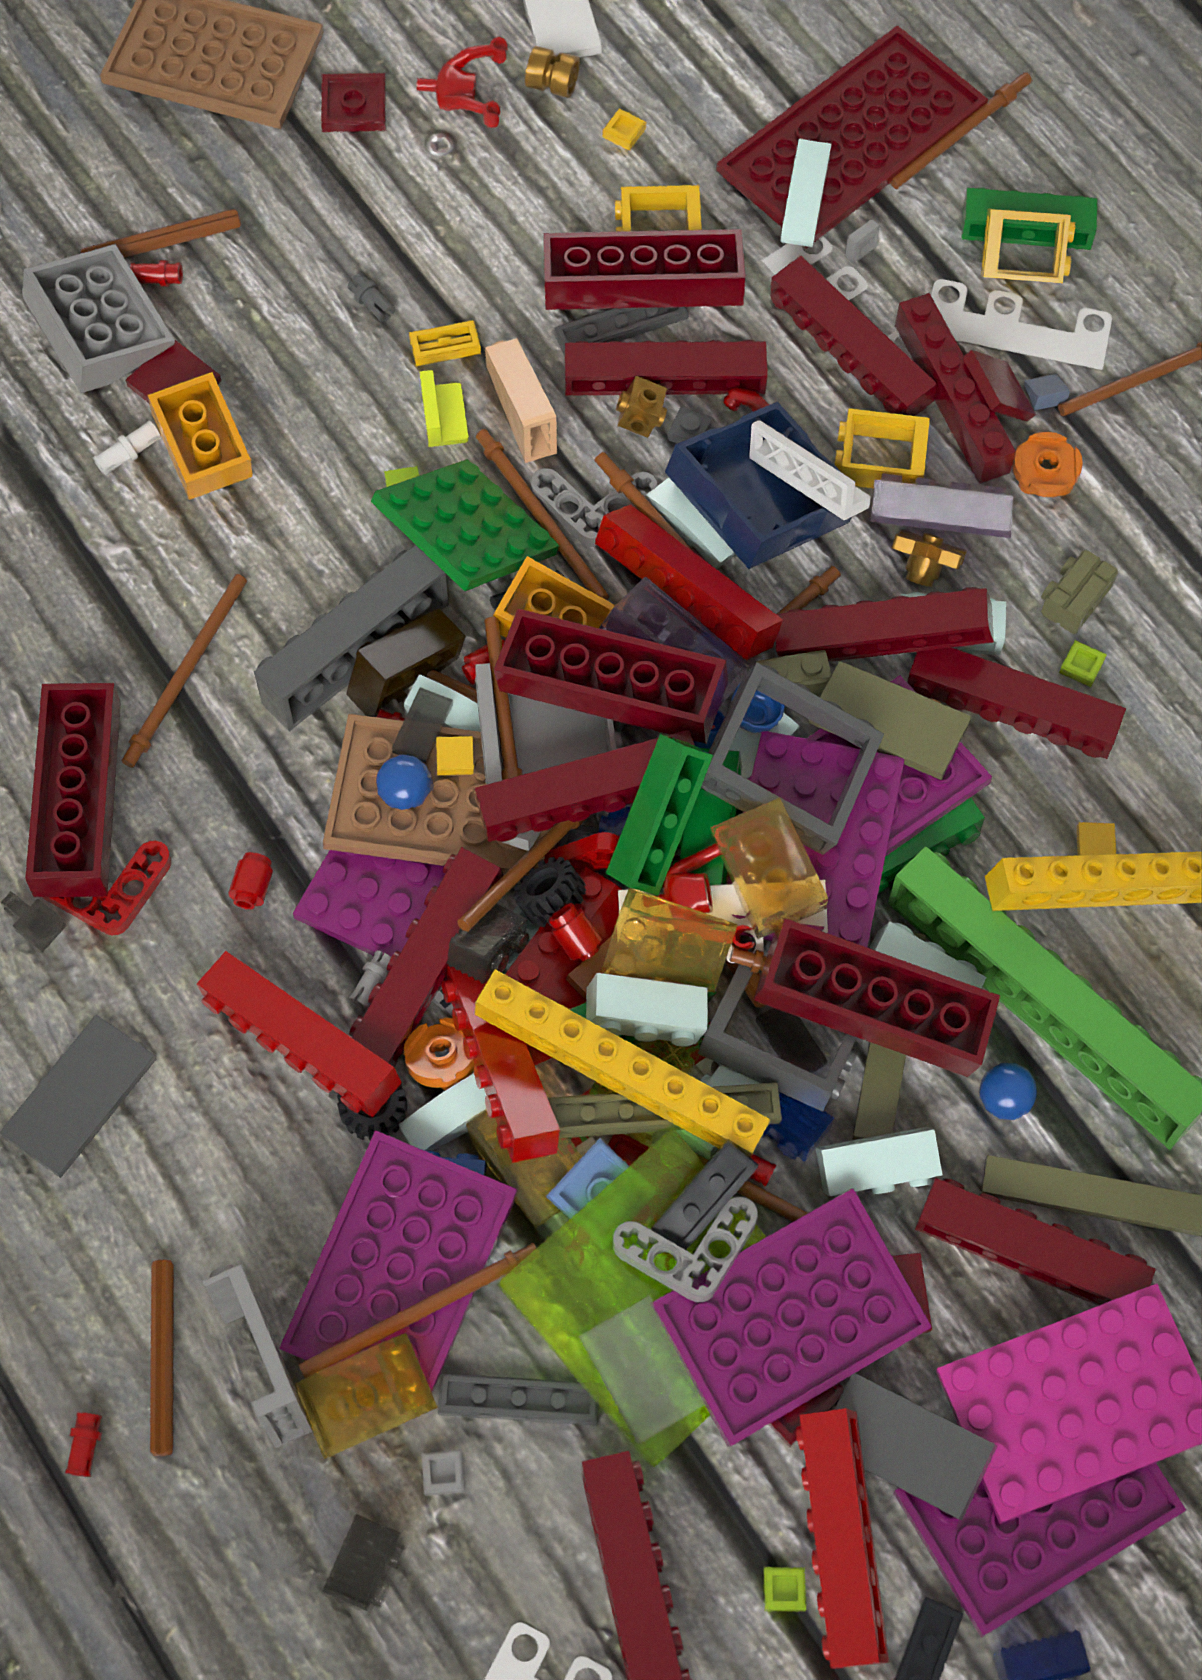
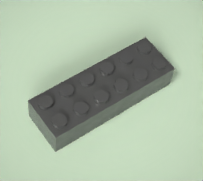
(322, 658)

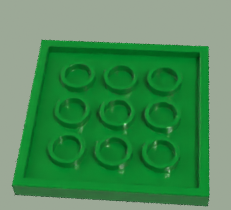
(465, 524)

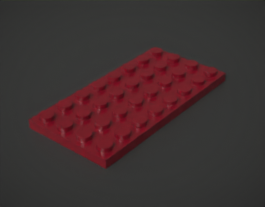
(874, 114)

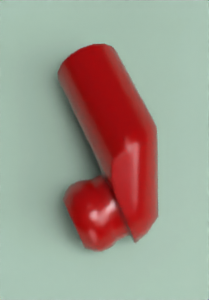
(745, 397)

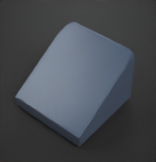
(1046, 391)

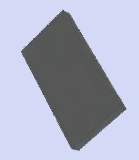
(78, 1096)
(917, 1447)

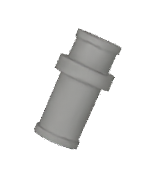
(374, 973)

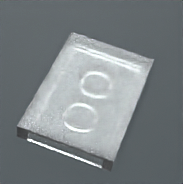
(642, 1370)

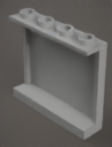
(542, 731)
(280, 1410)

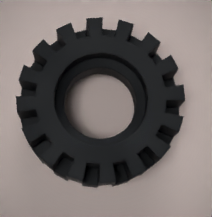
(548, 890)
(383, 1123)

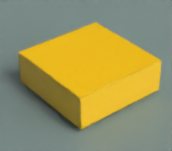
(624, 129)
(455, 755)
(1096, 838)

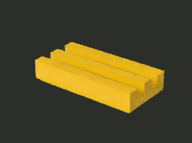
(445, 347)

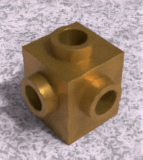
(641, 407)

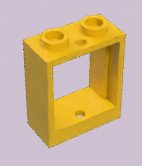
(659, 198)
(992, 241)
(884, 426)

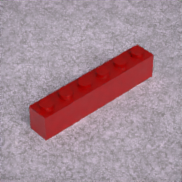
(689, 581)
(298, 1034)
(505, 1073)
(842, 1539)

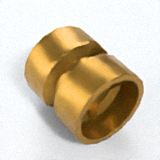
(551, 71)

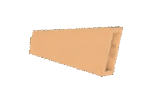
(522, 400)

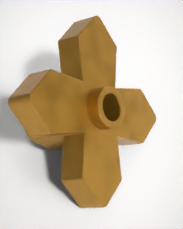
(927, 556)

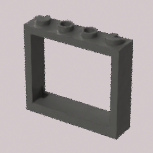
(748, 795)
(764, 1066)

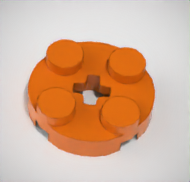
(1041, 481)
(434, 1070)

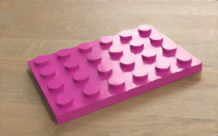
(1079, 1401)

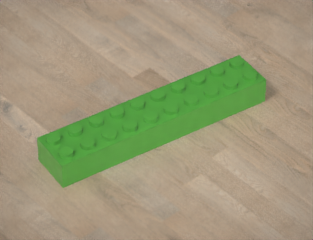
(1050, 997)

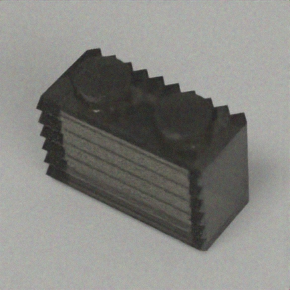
(488, 943)
(364, 1565)

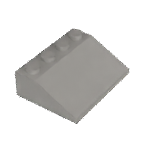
(95, 316)

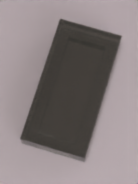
(422, 725)
(791, 1039)

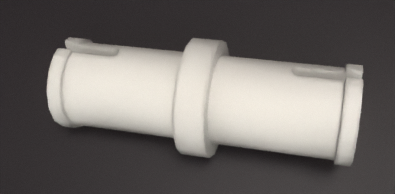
(127, 447)

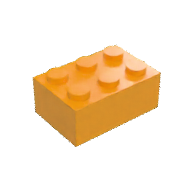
(200, 435)
(550, 594)

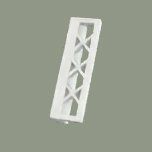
(806, 472)

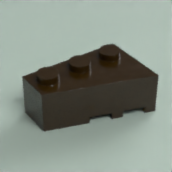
(397, 659)

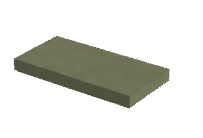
(912, 724)

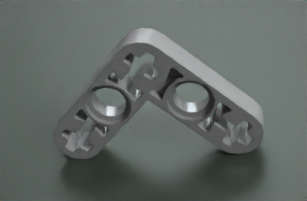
(593, 514)
(687, 1263)

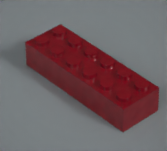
(644, 269)
(611, 675)
(73, 790)
(877, 998)
(632, 1568)

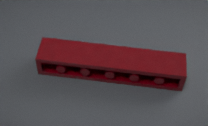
(852, 339)
(678, 366)
(957, 394)
(889, 625)
(1017, 700)
(565, 791)
(422, 964)
(1030, 1246)

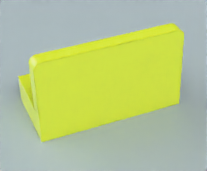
(443, 411)

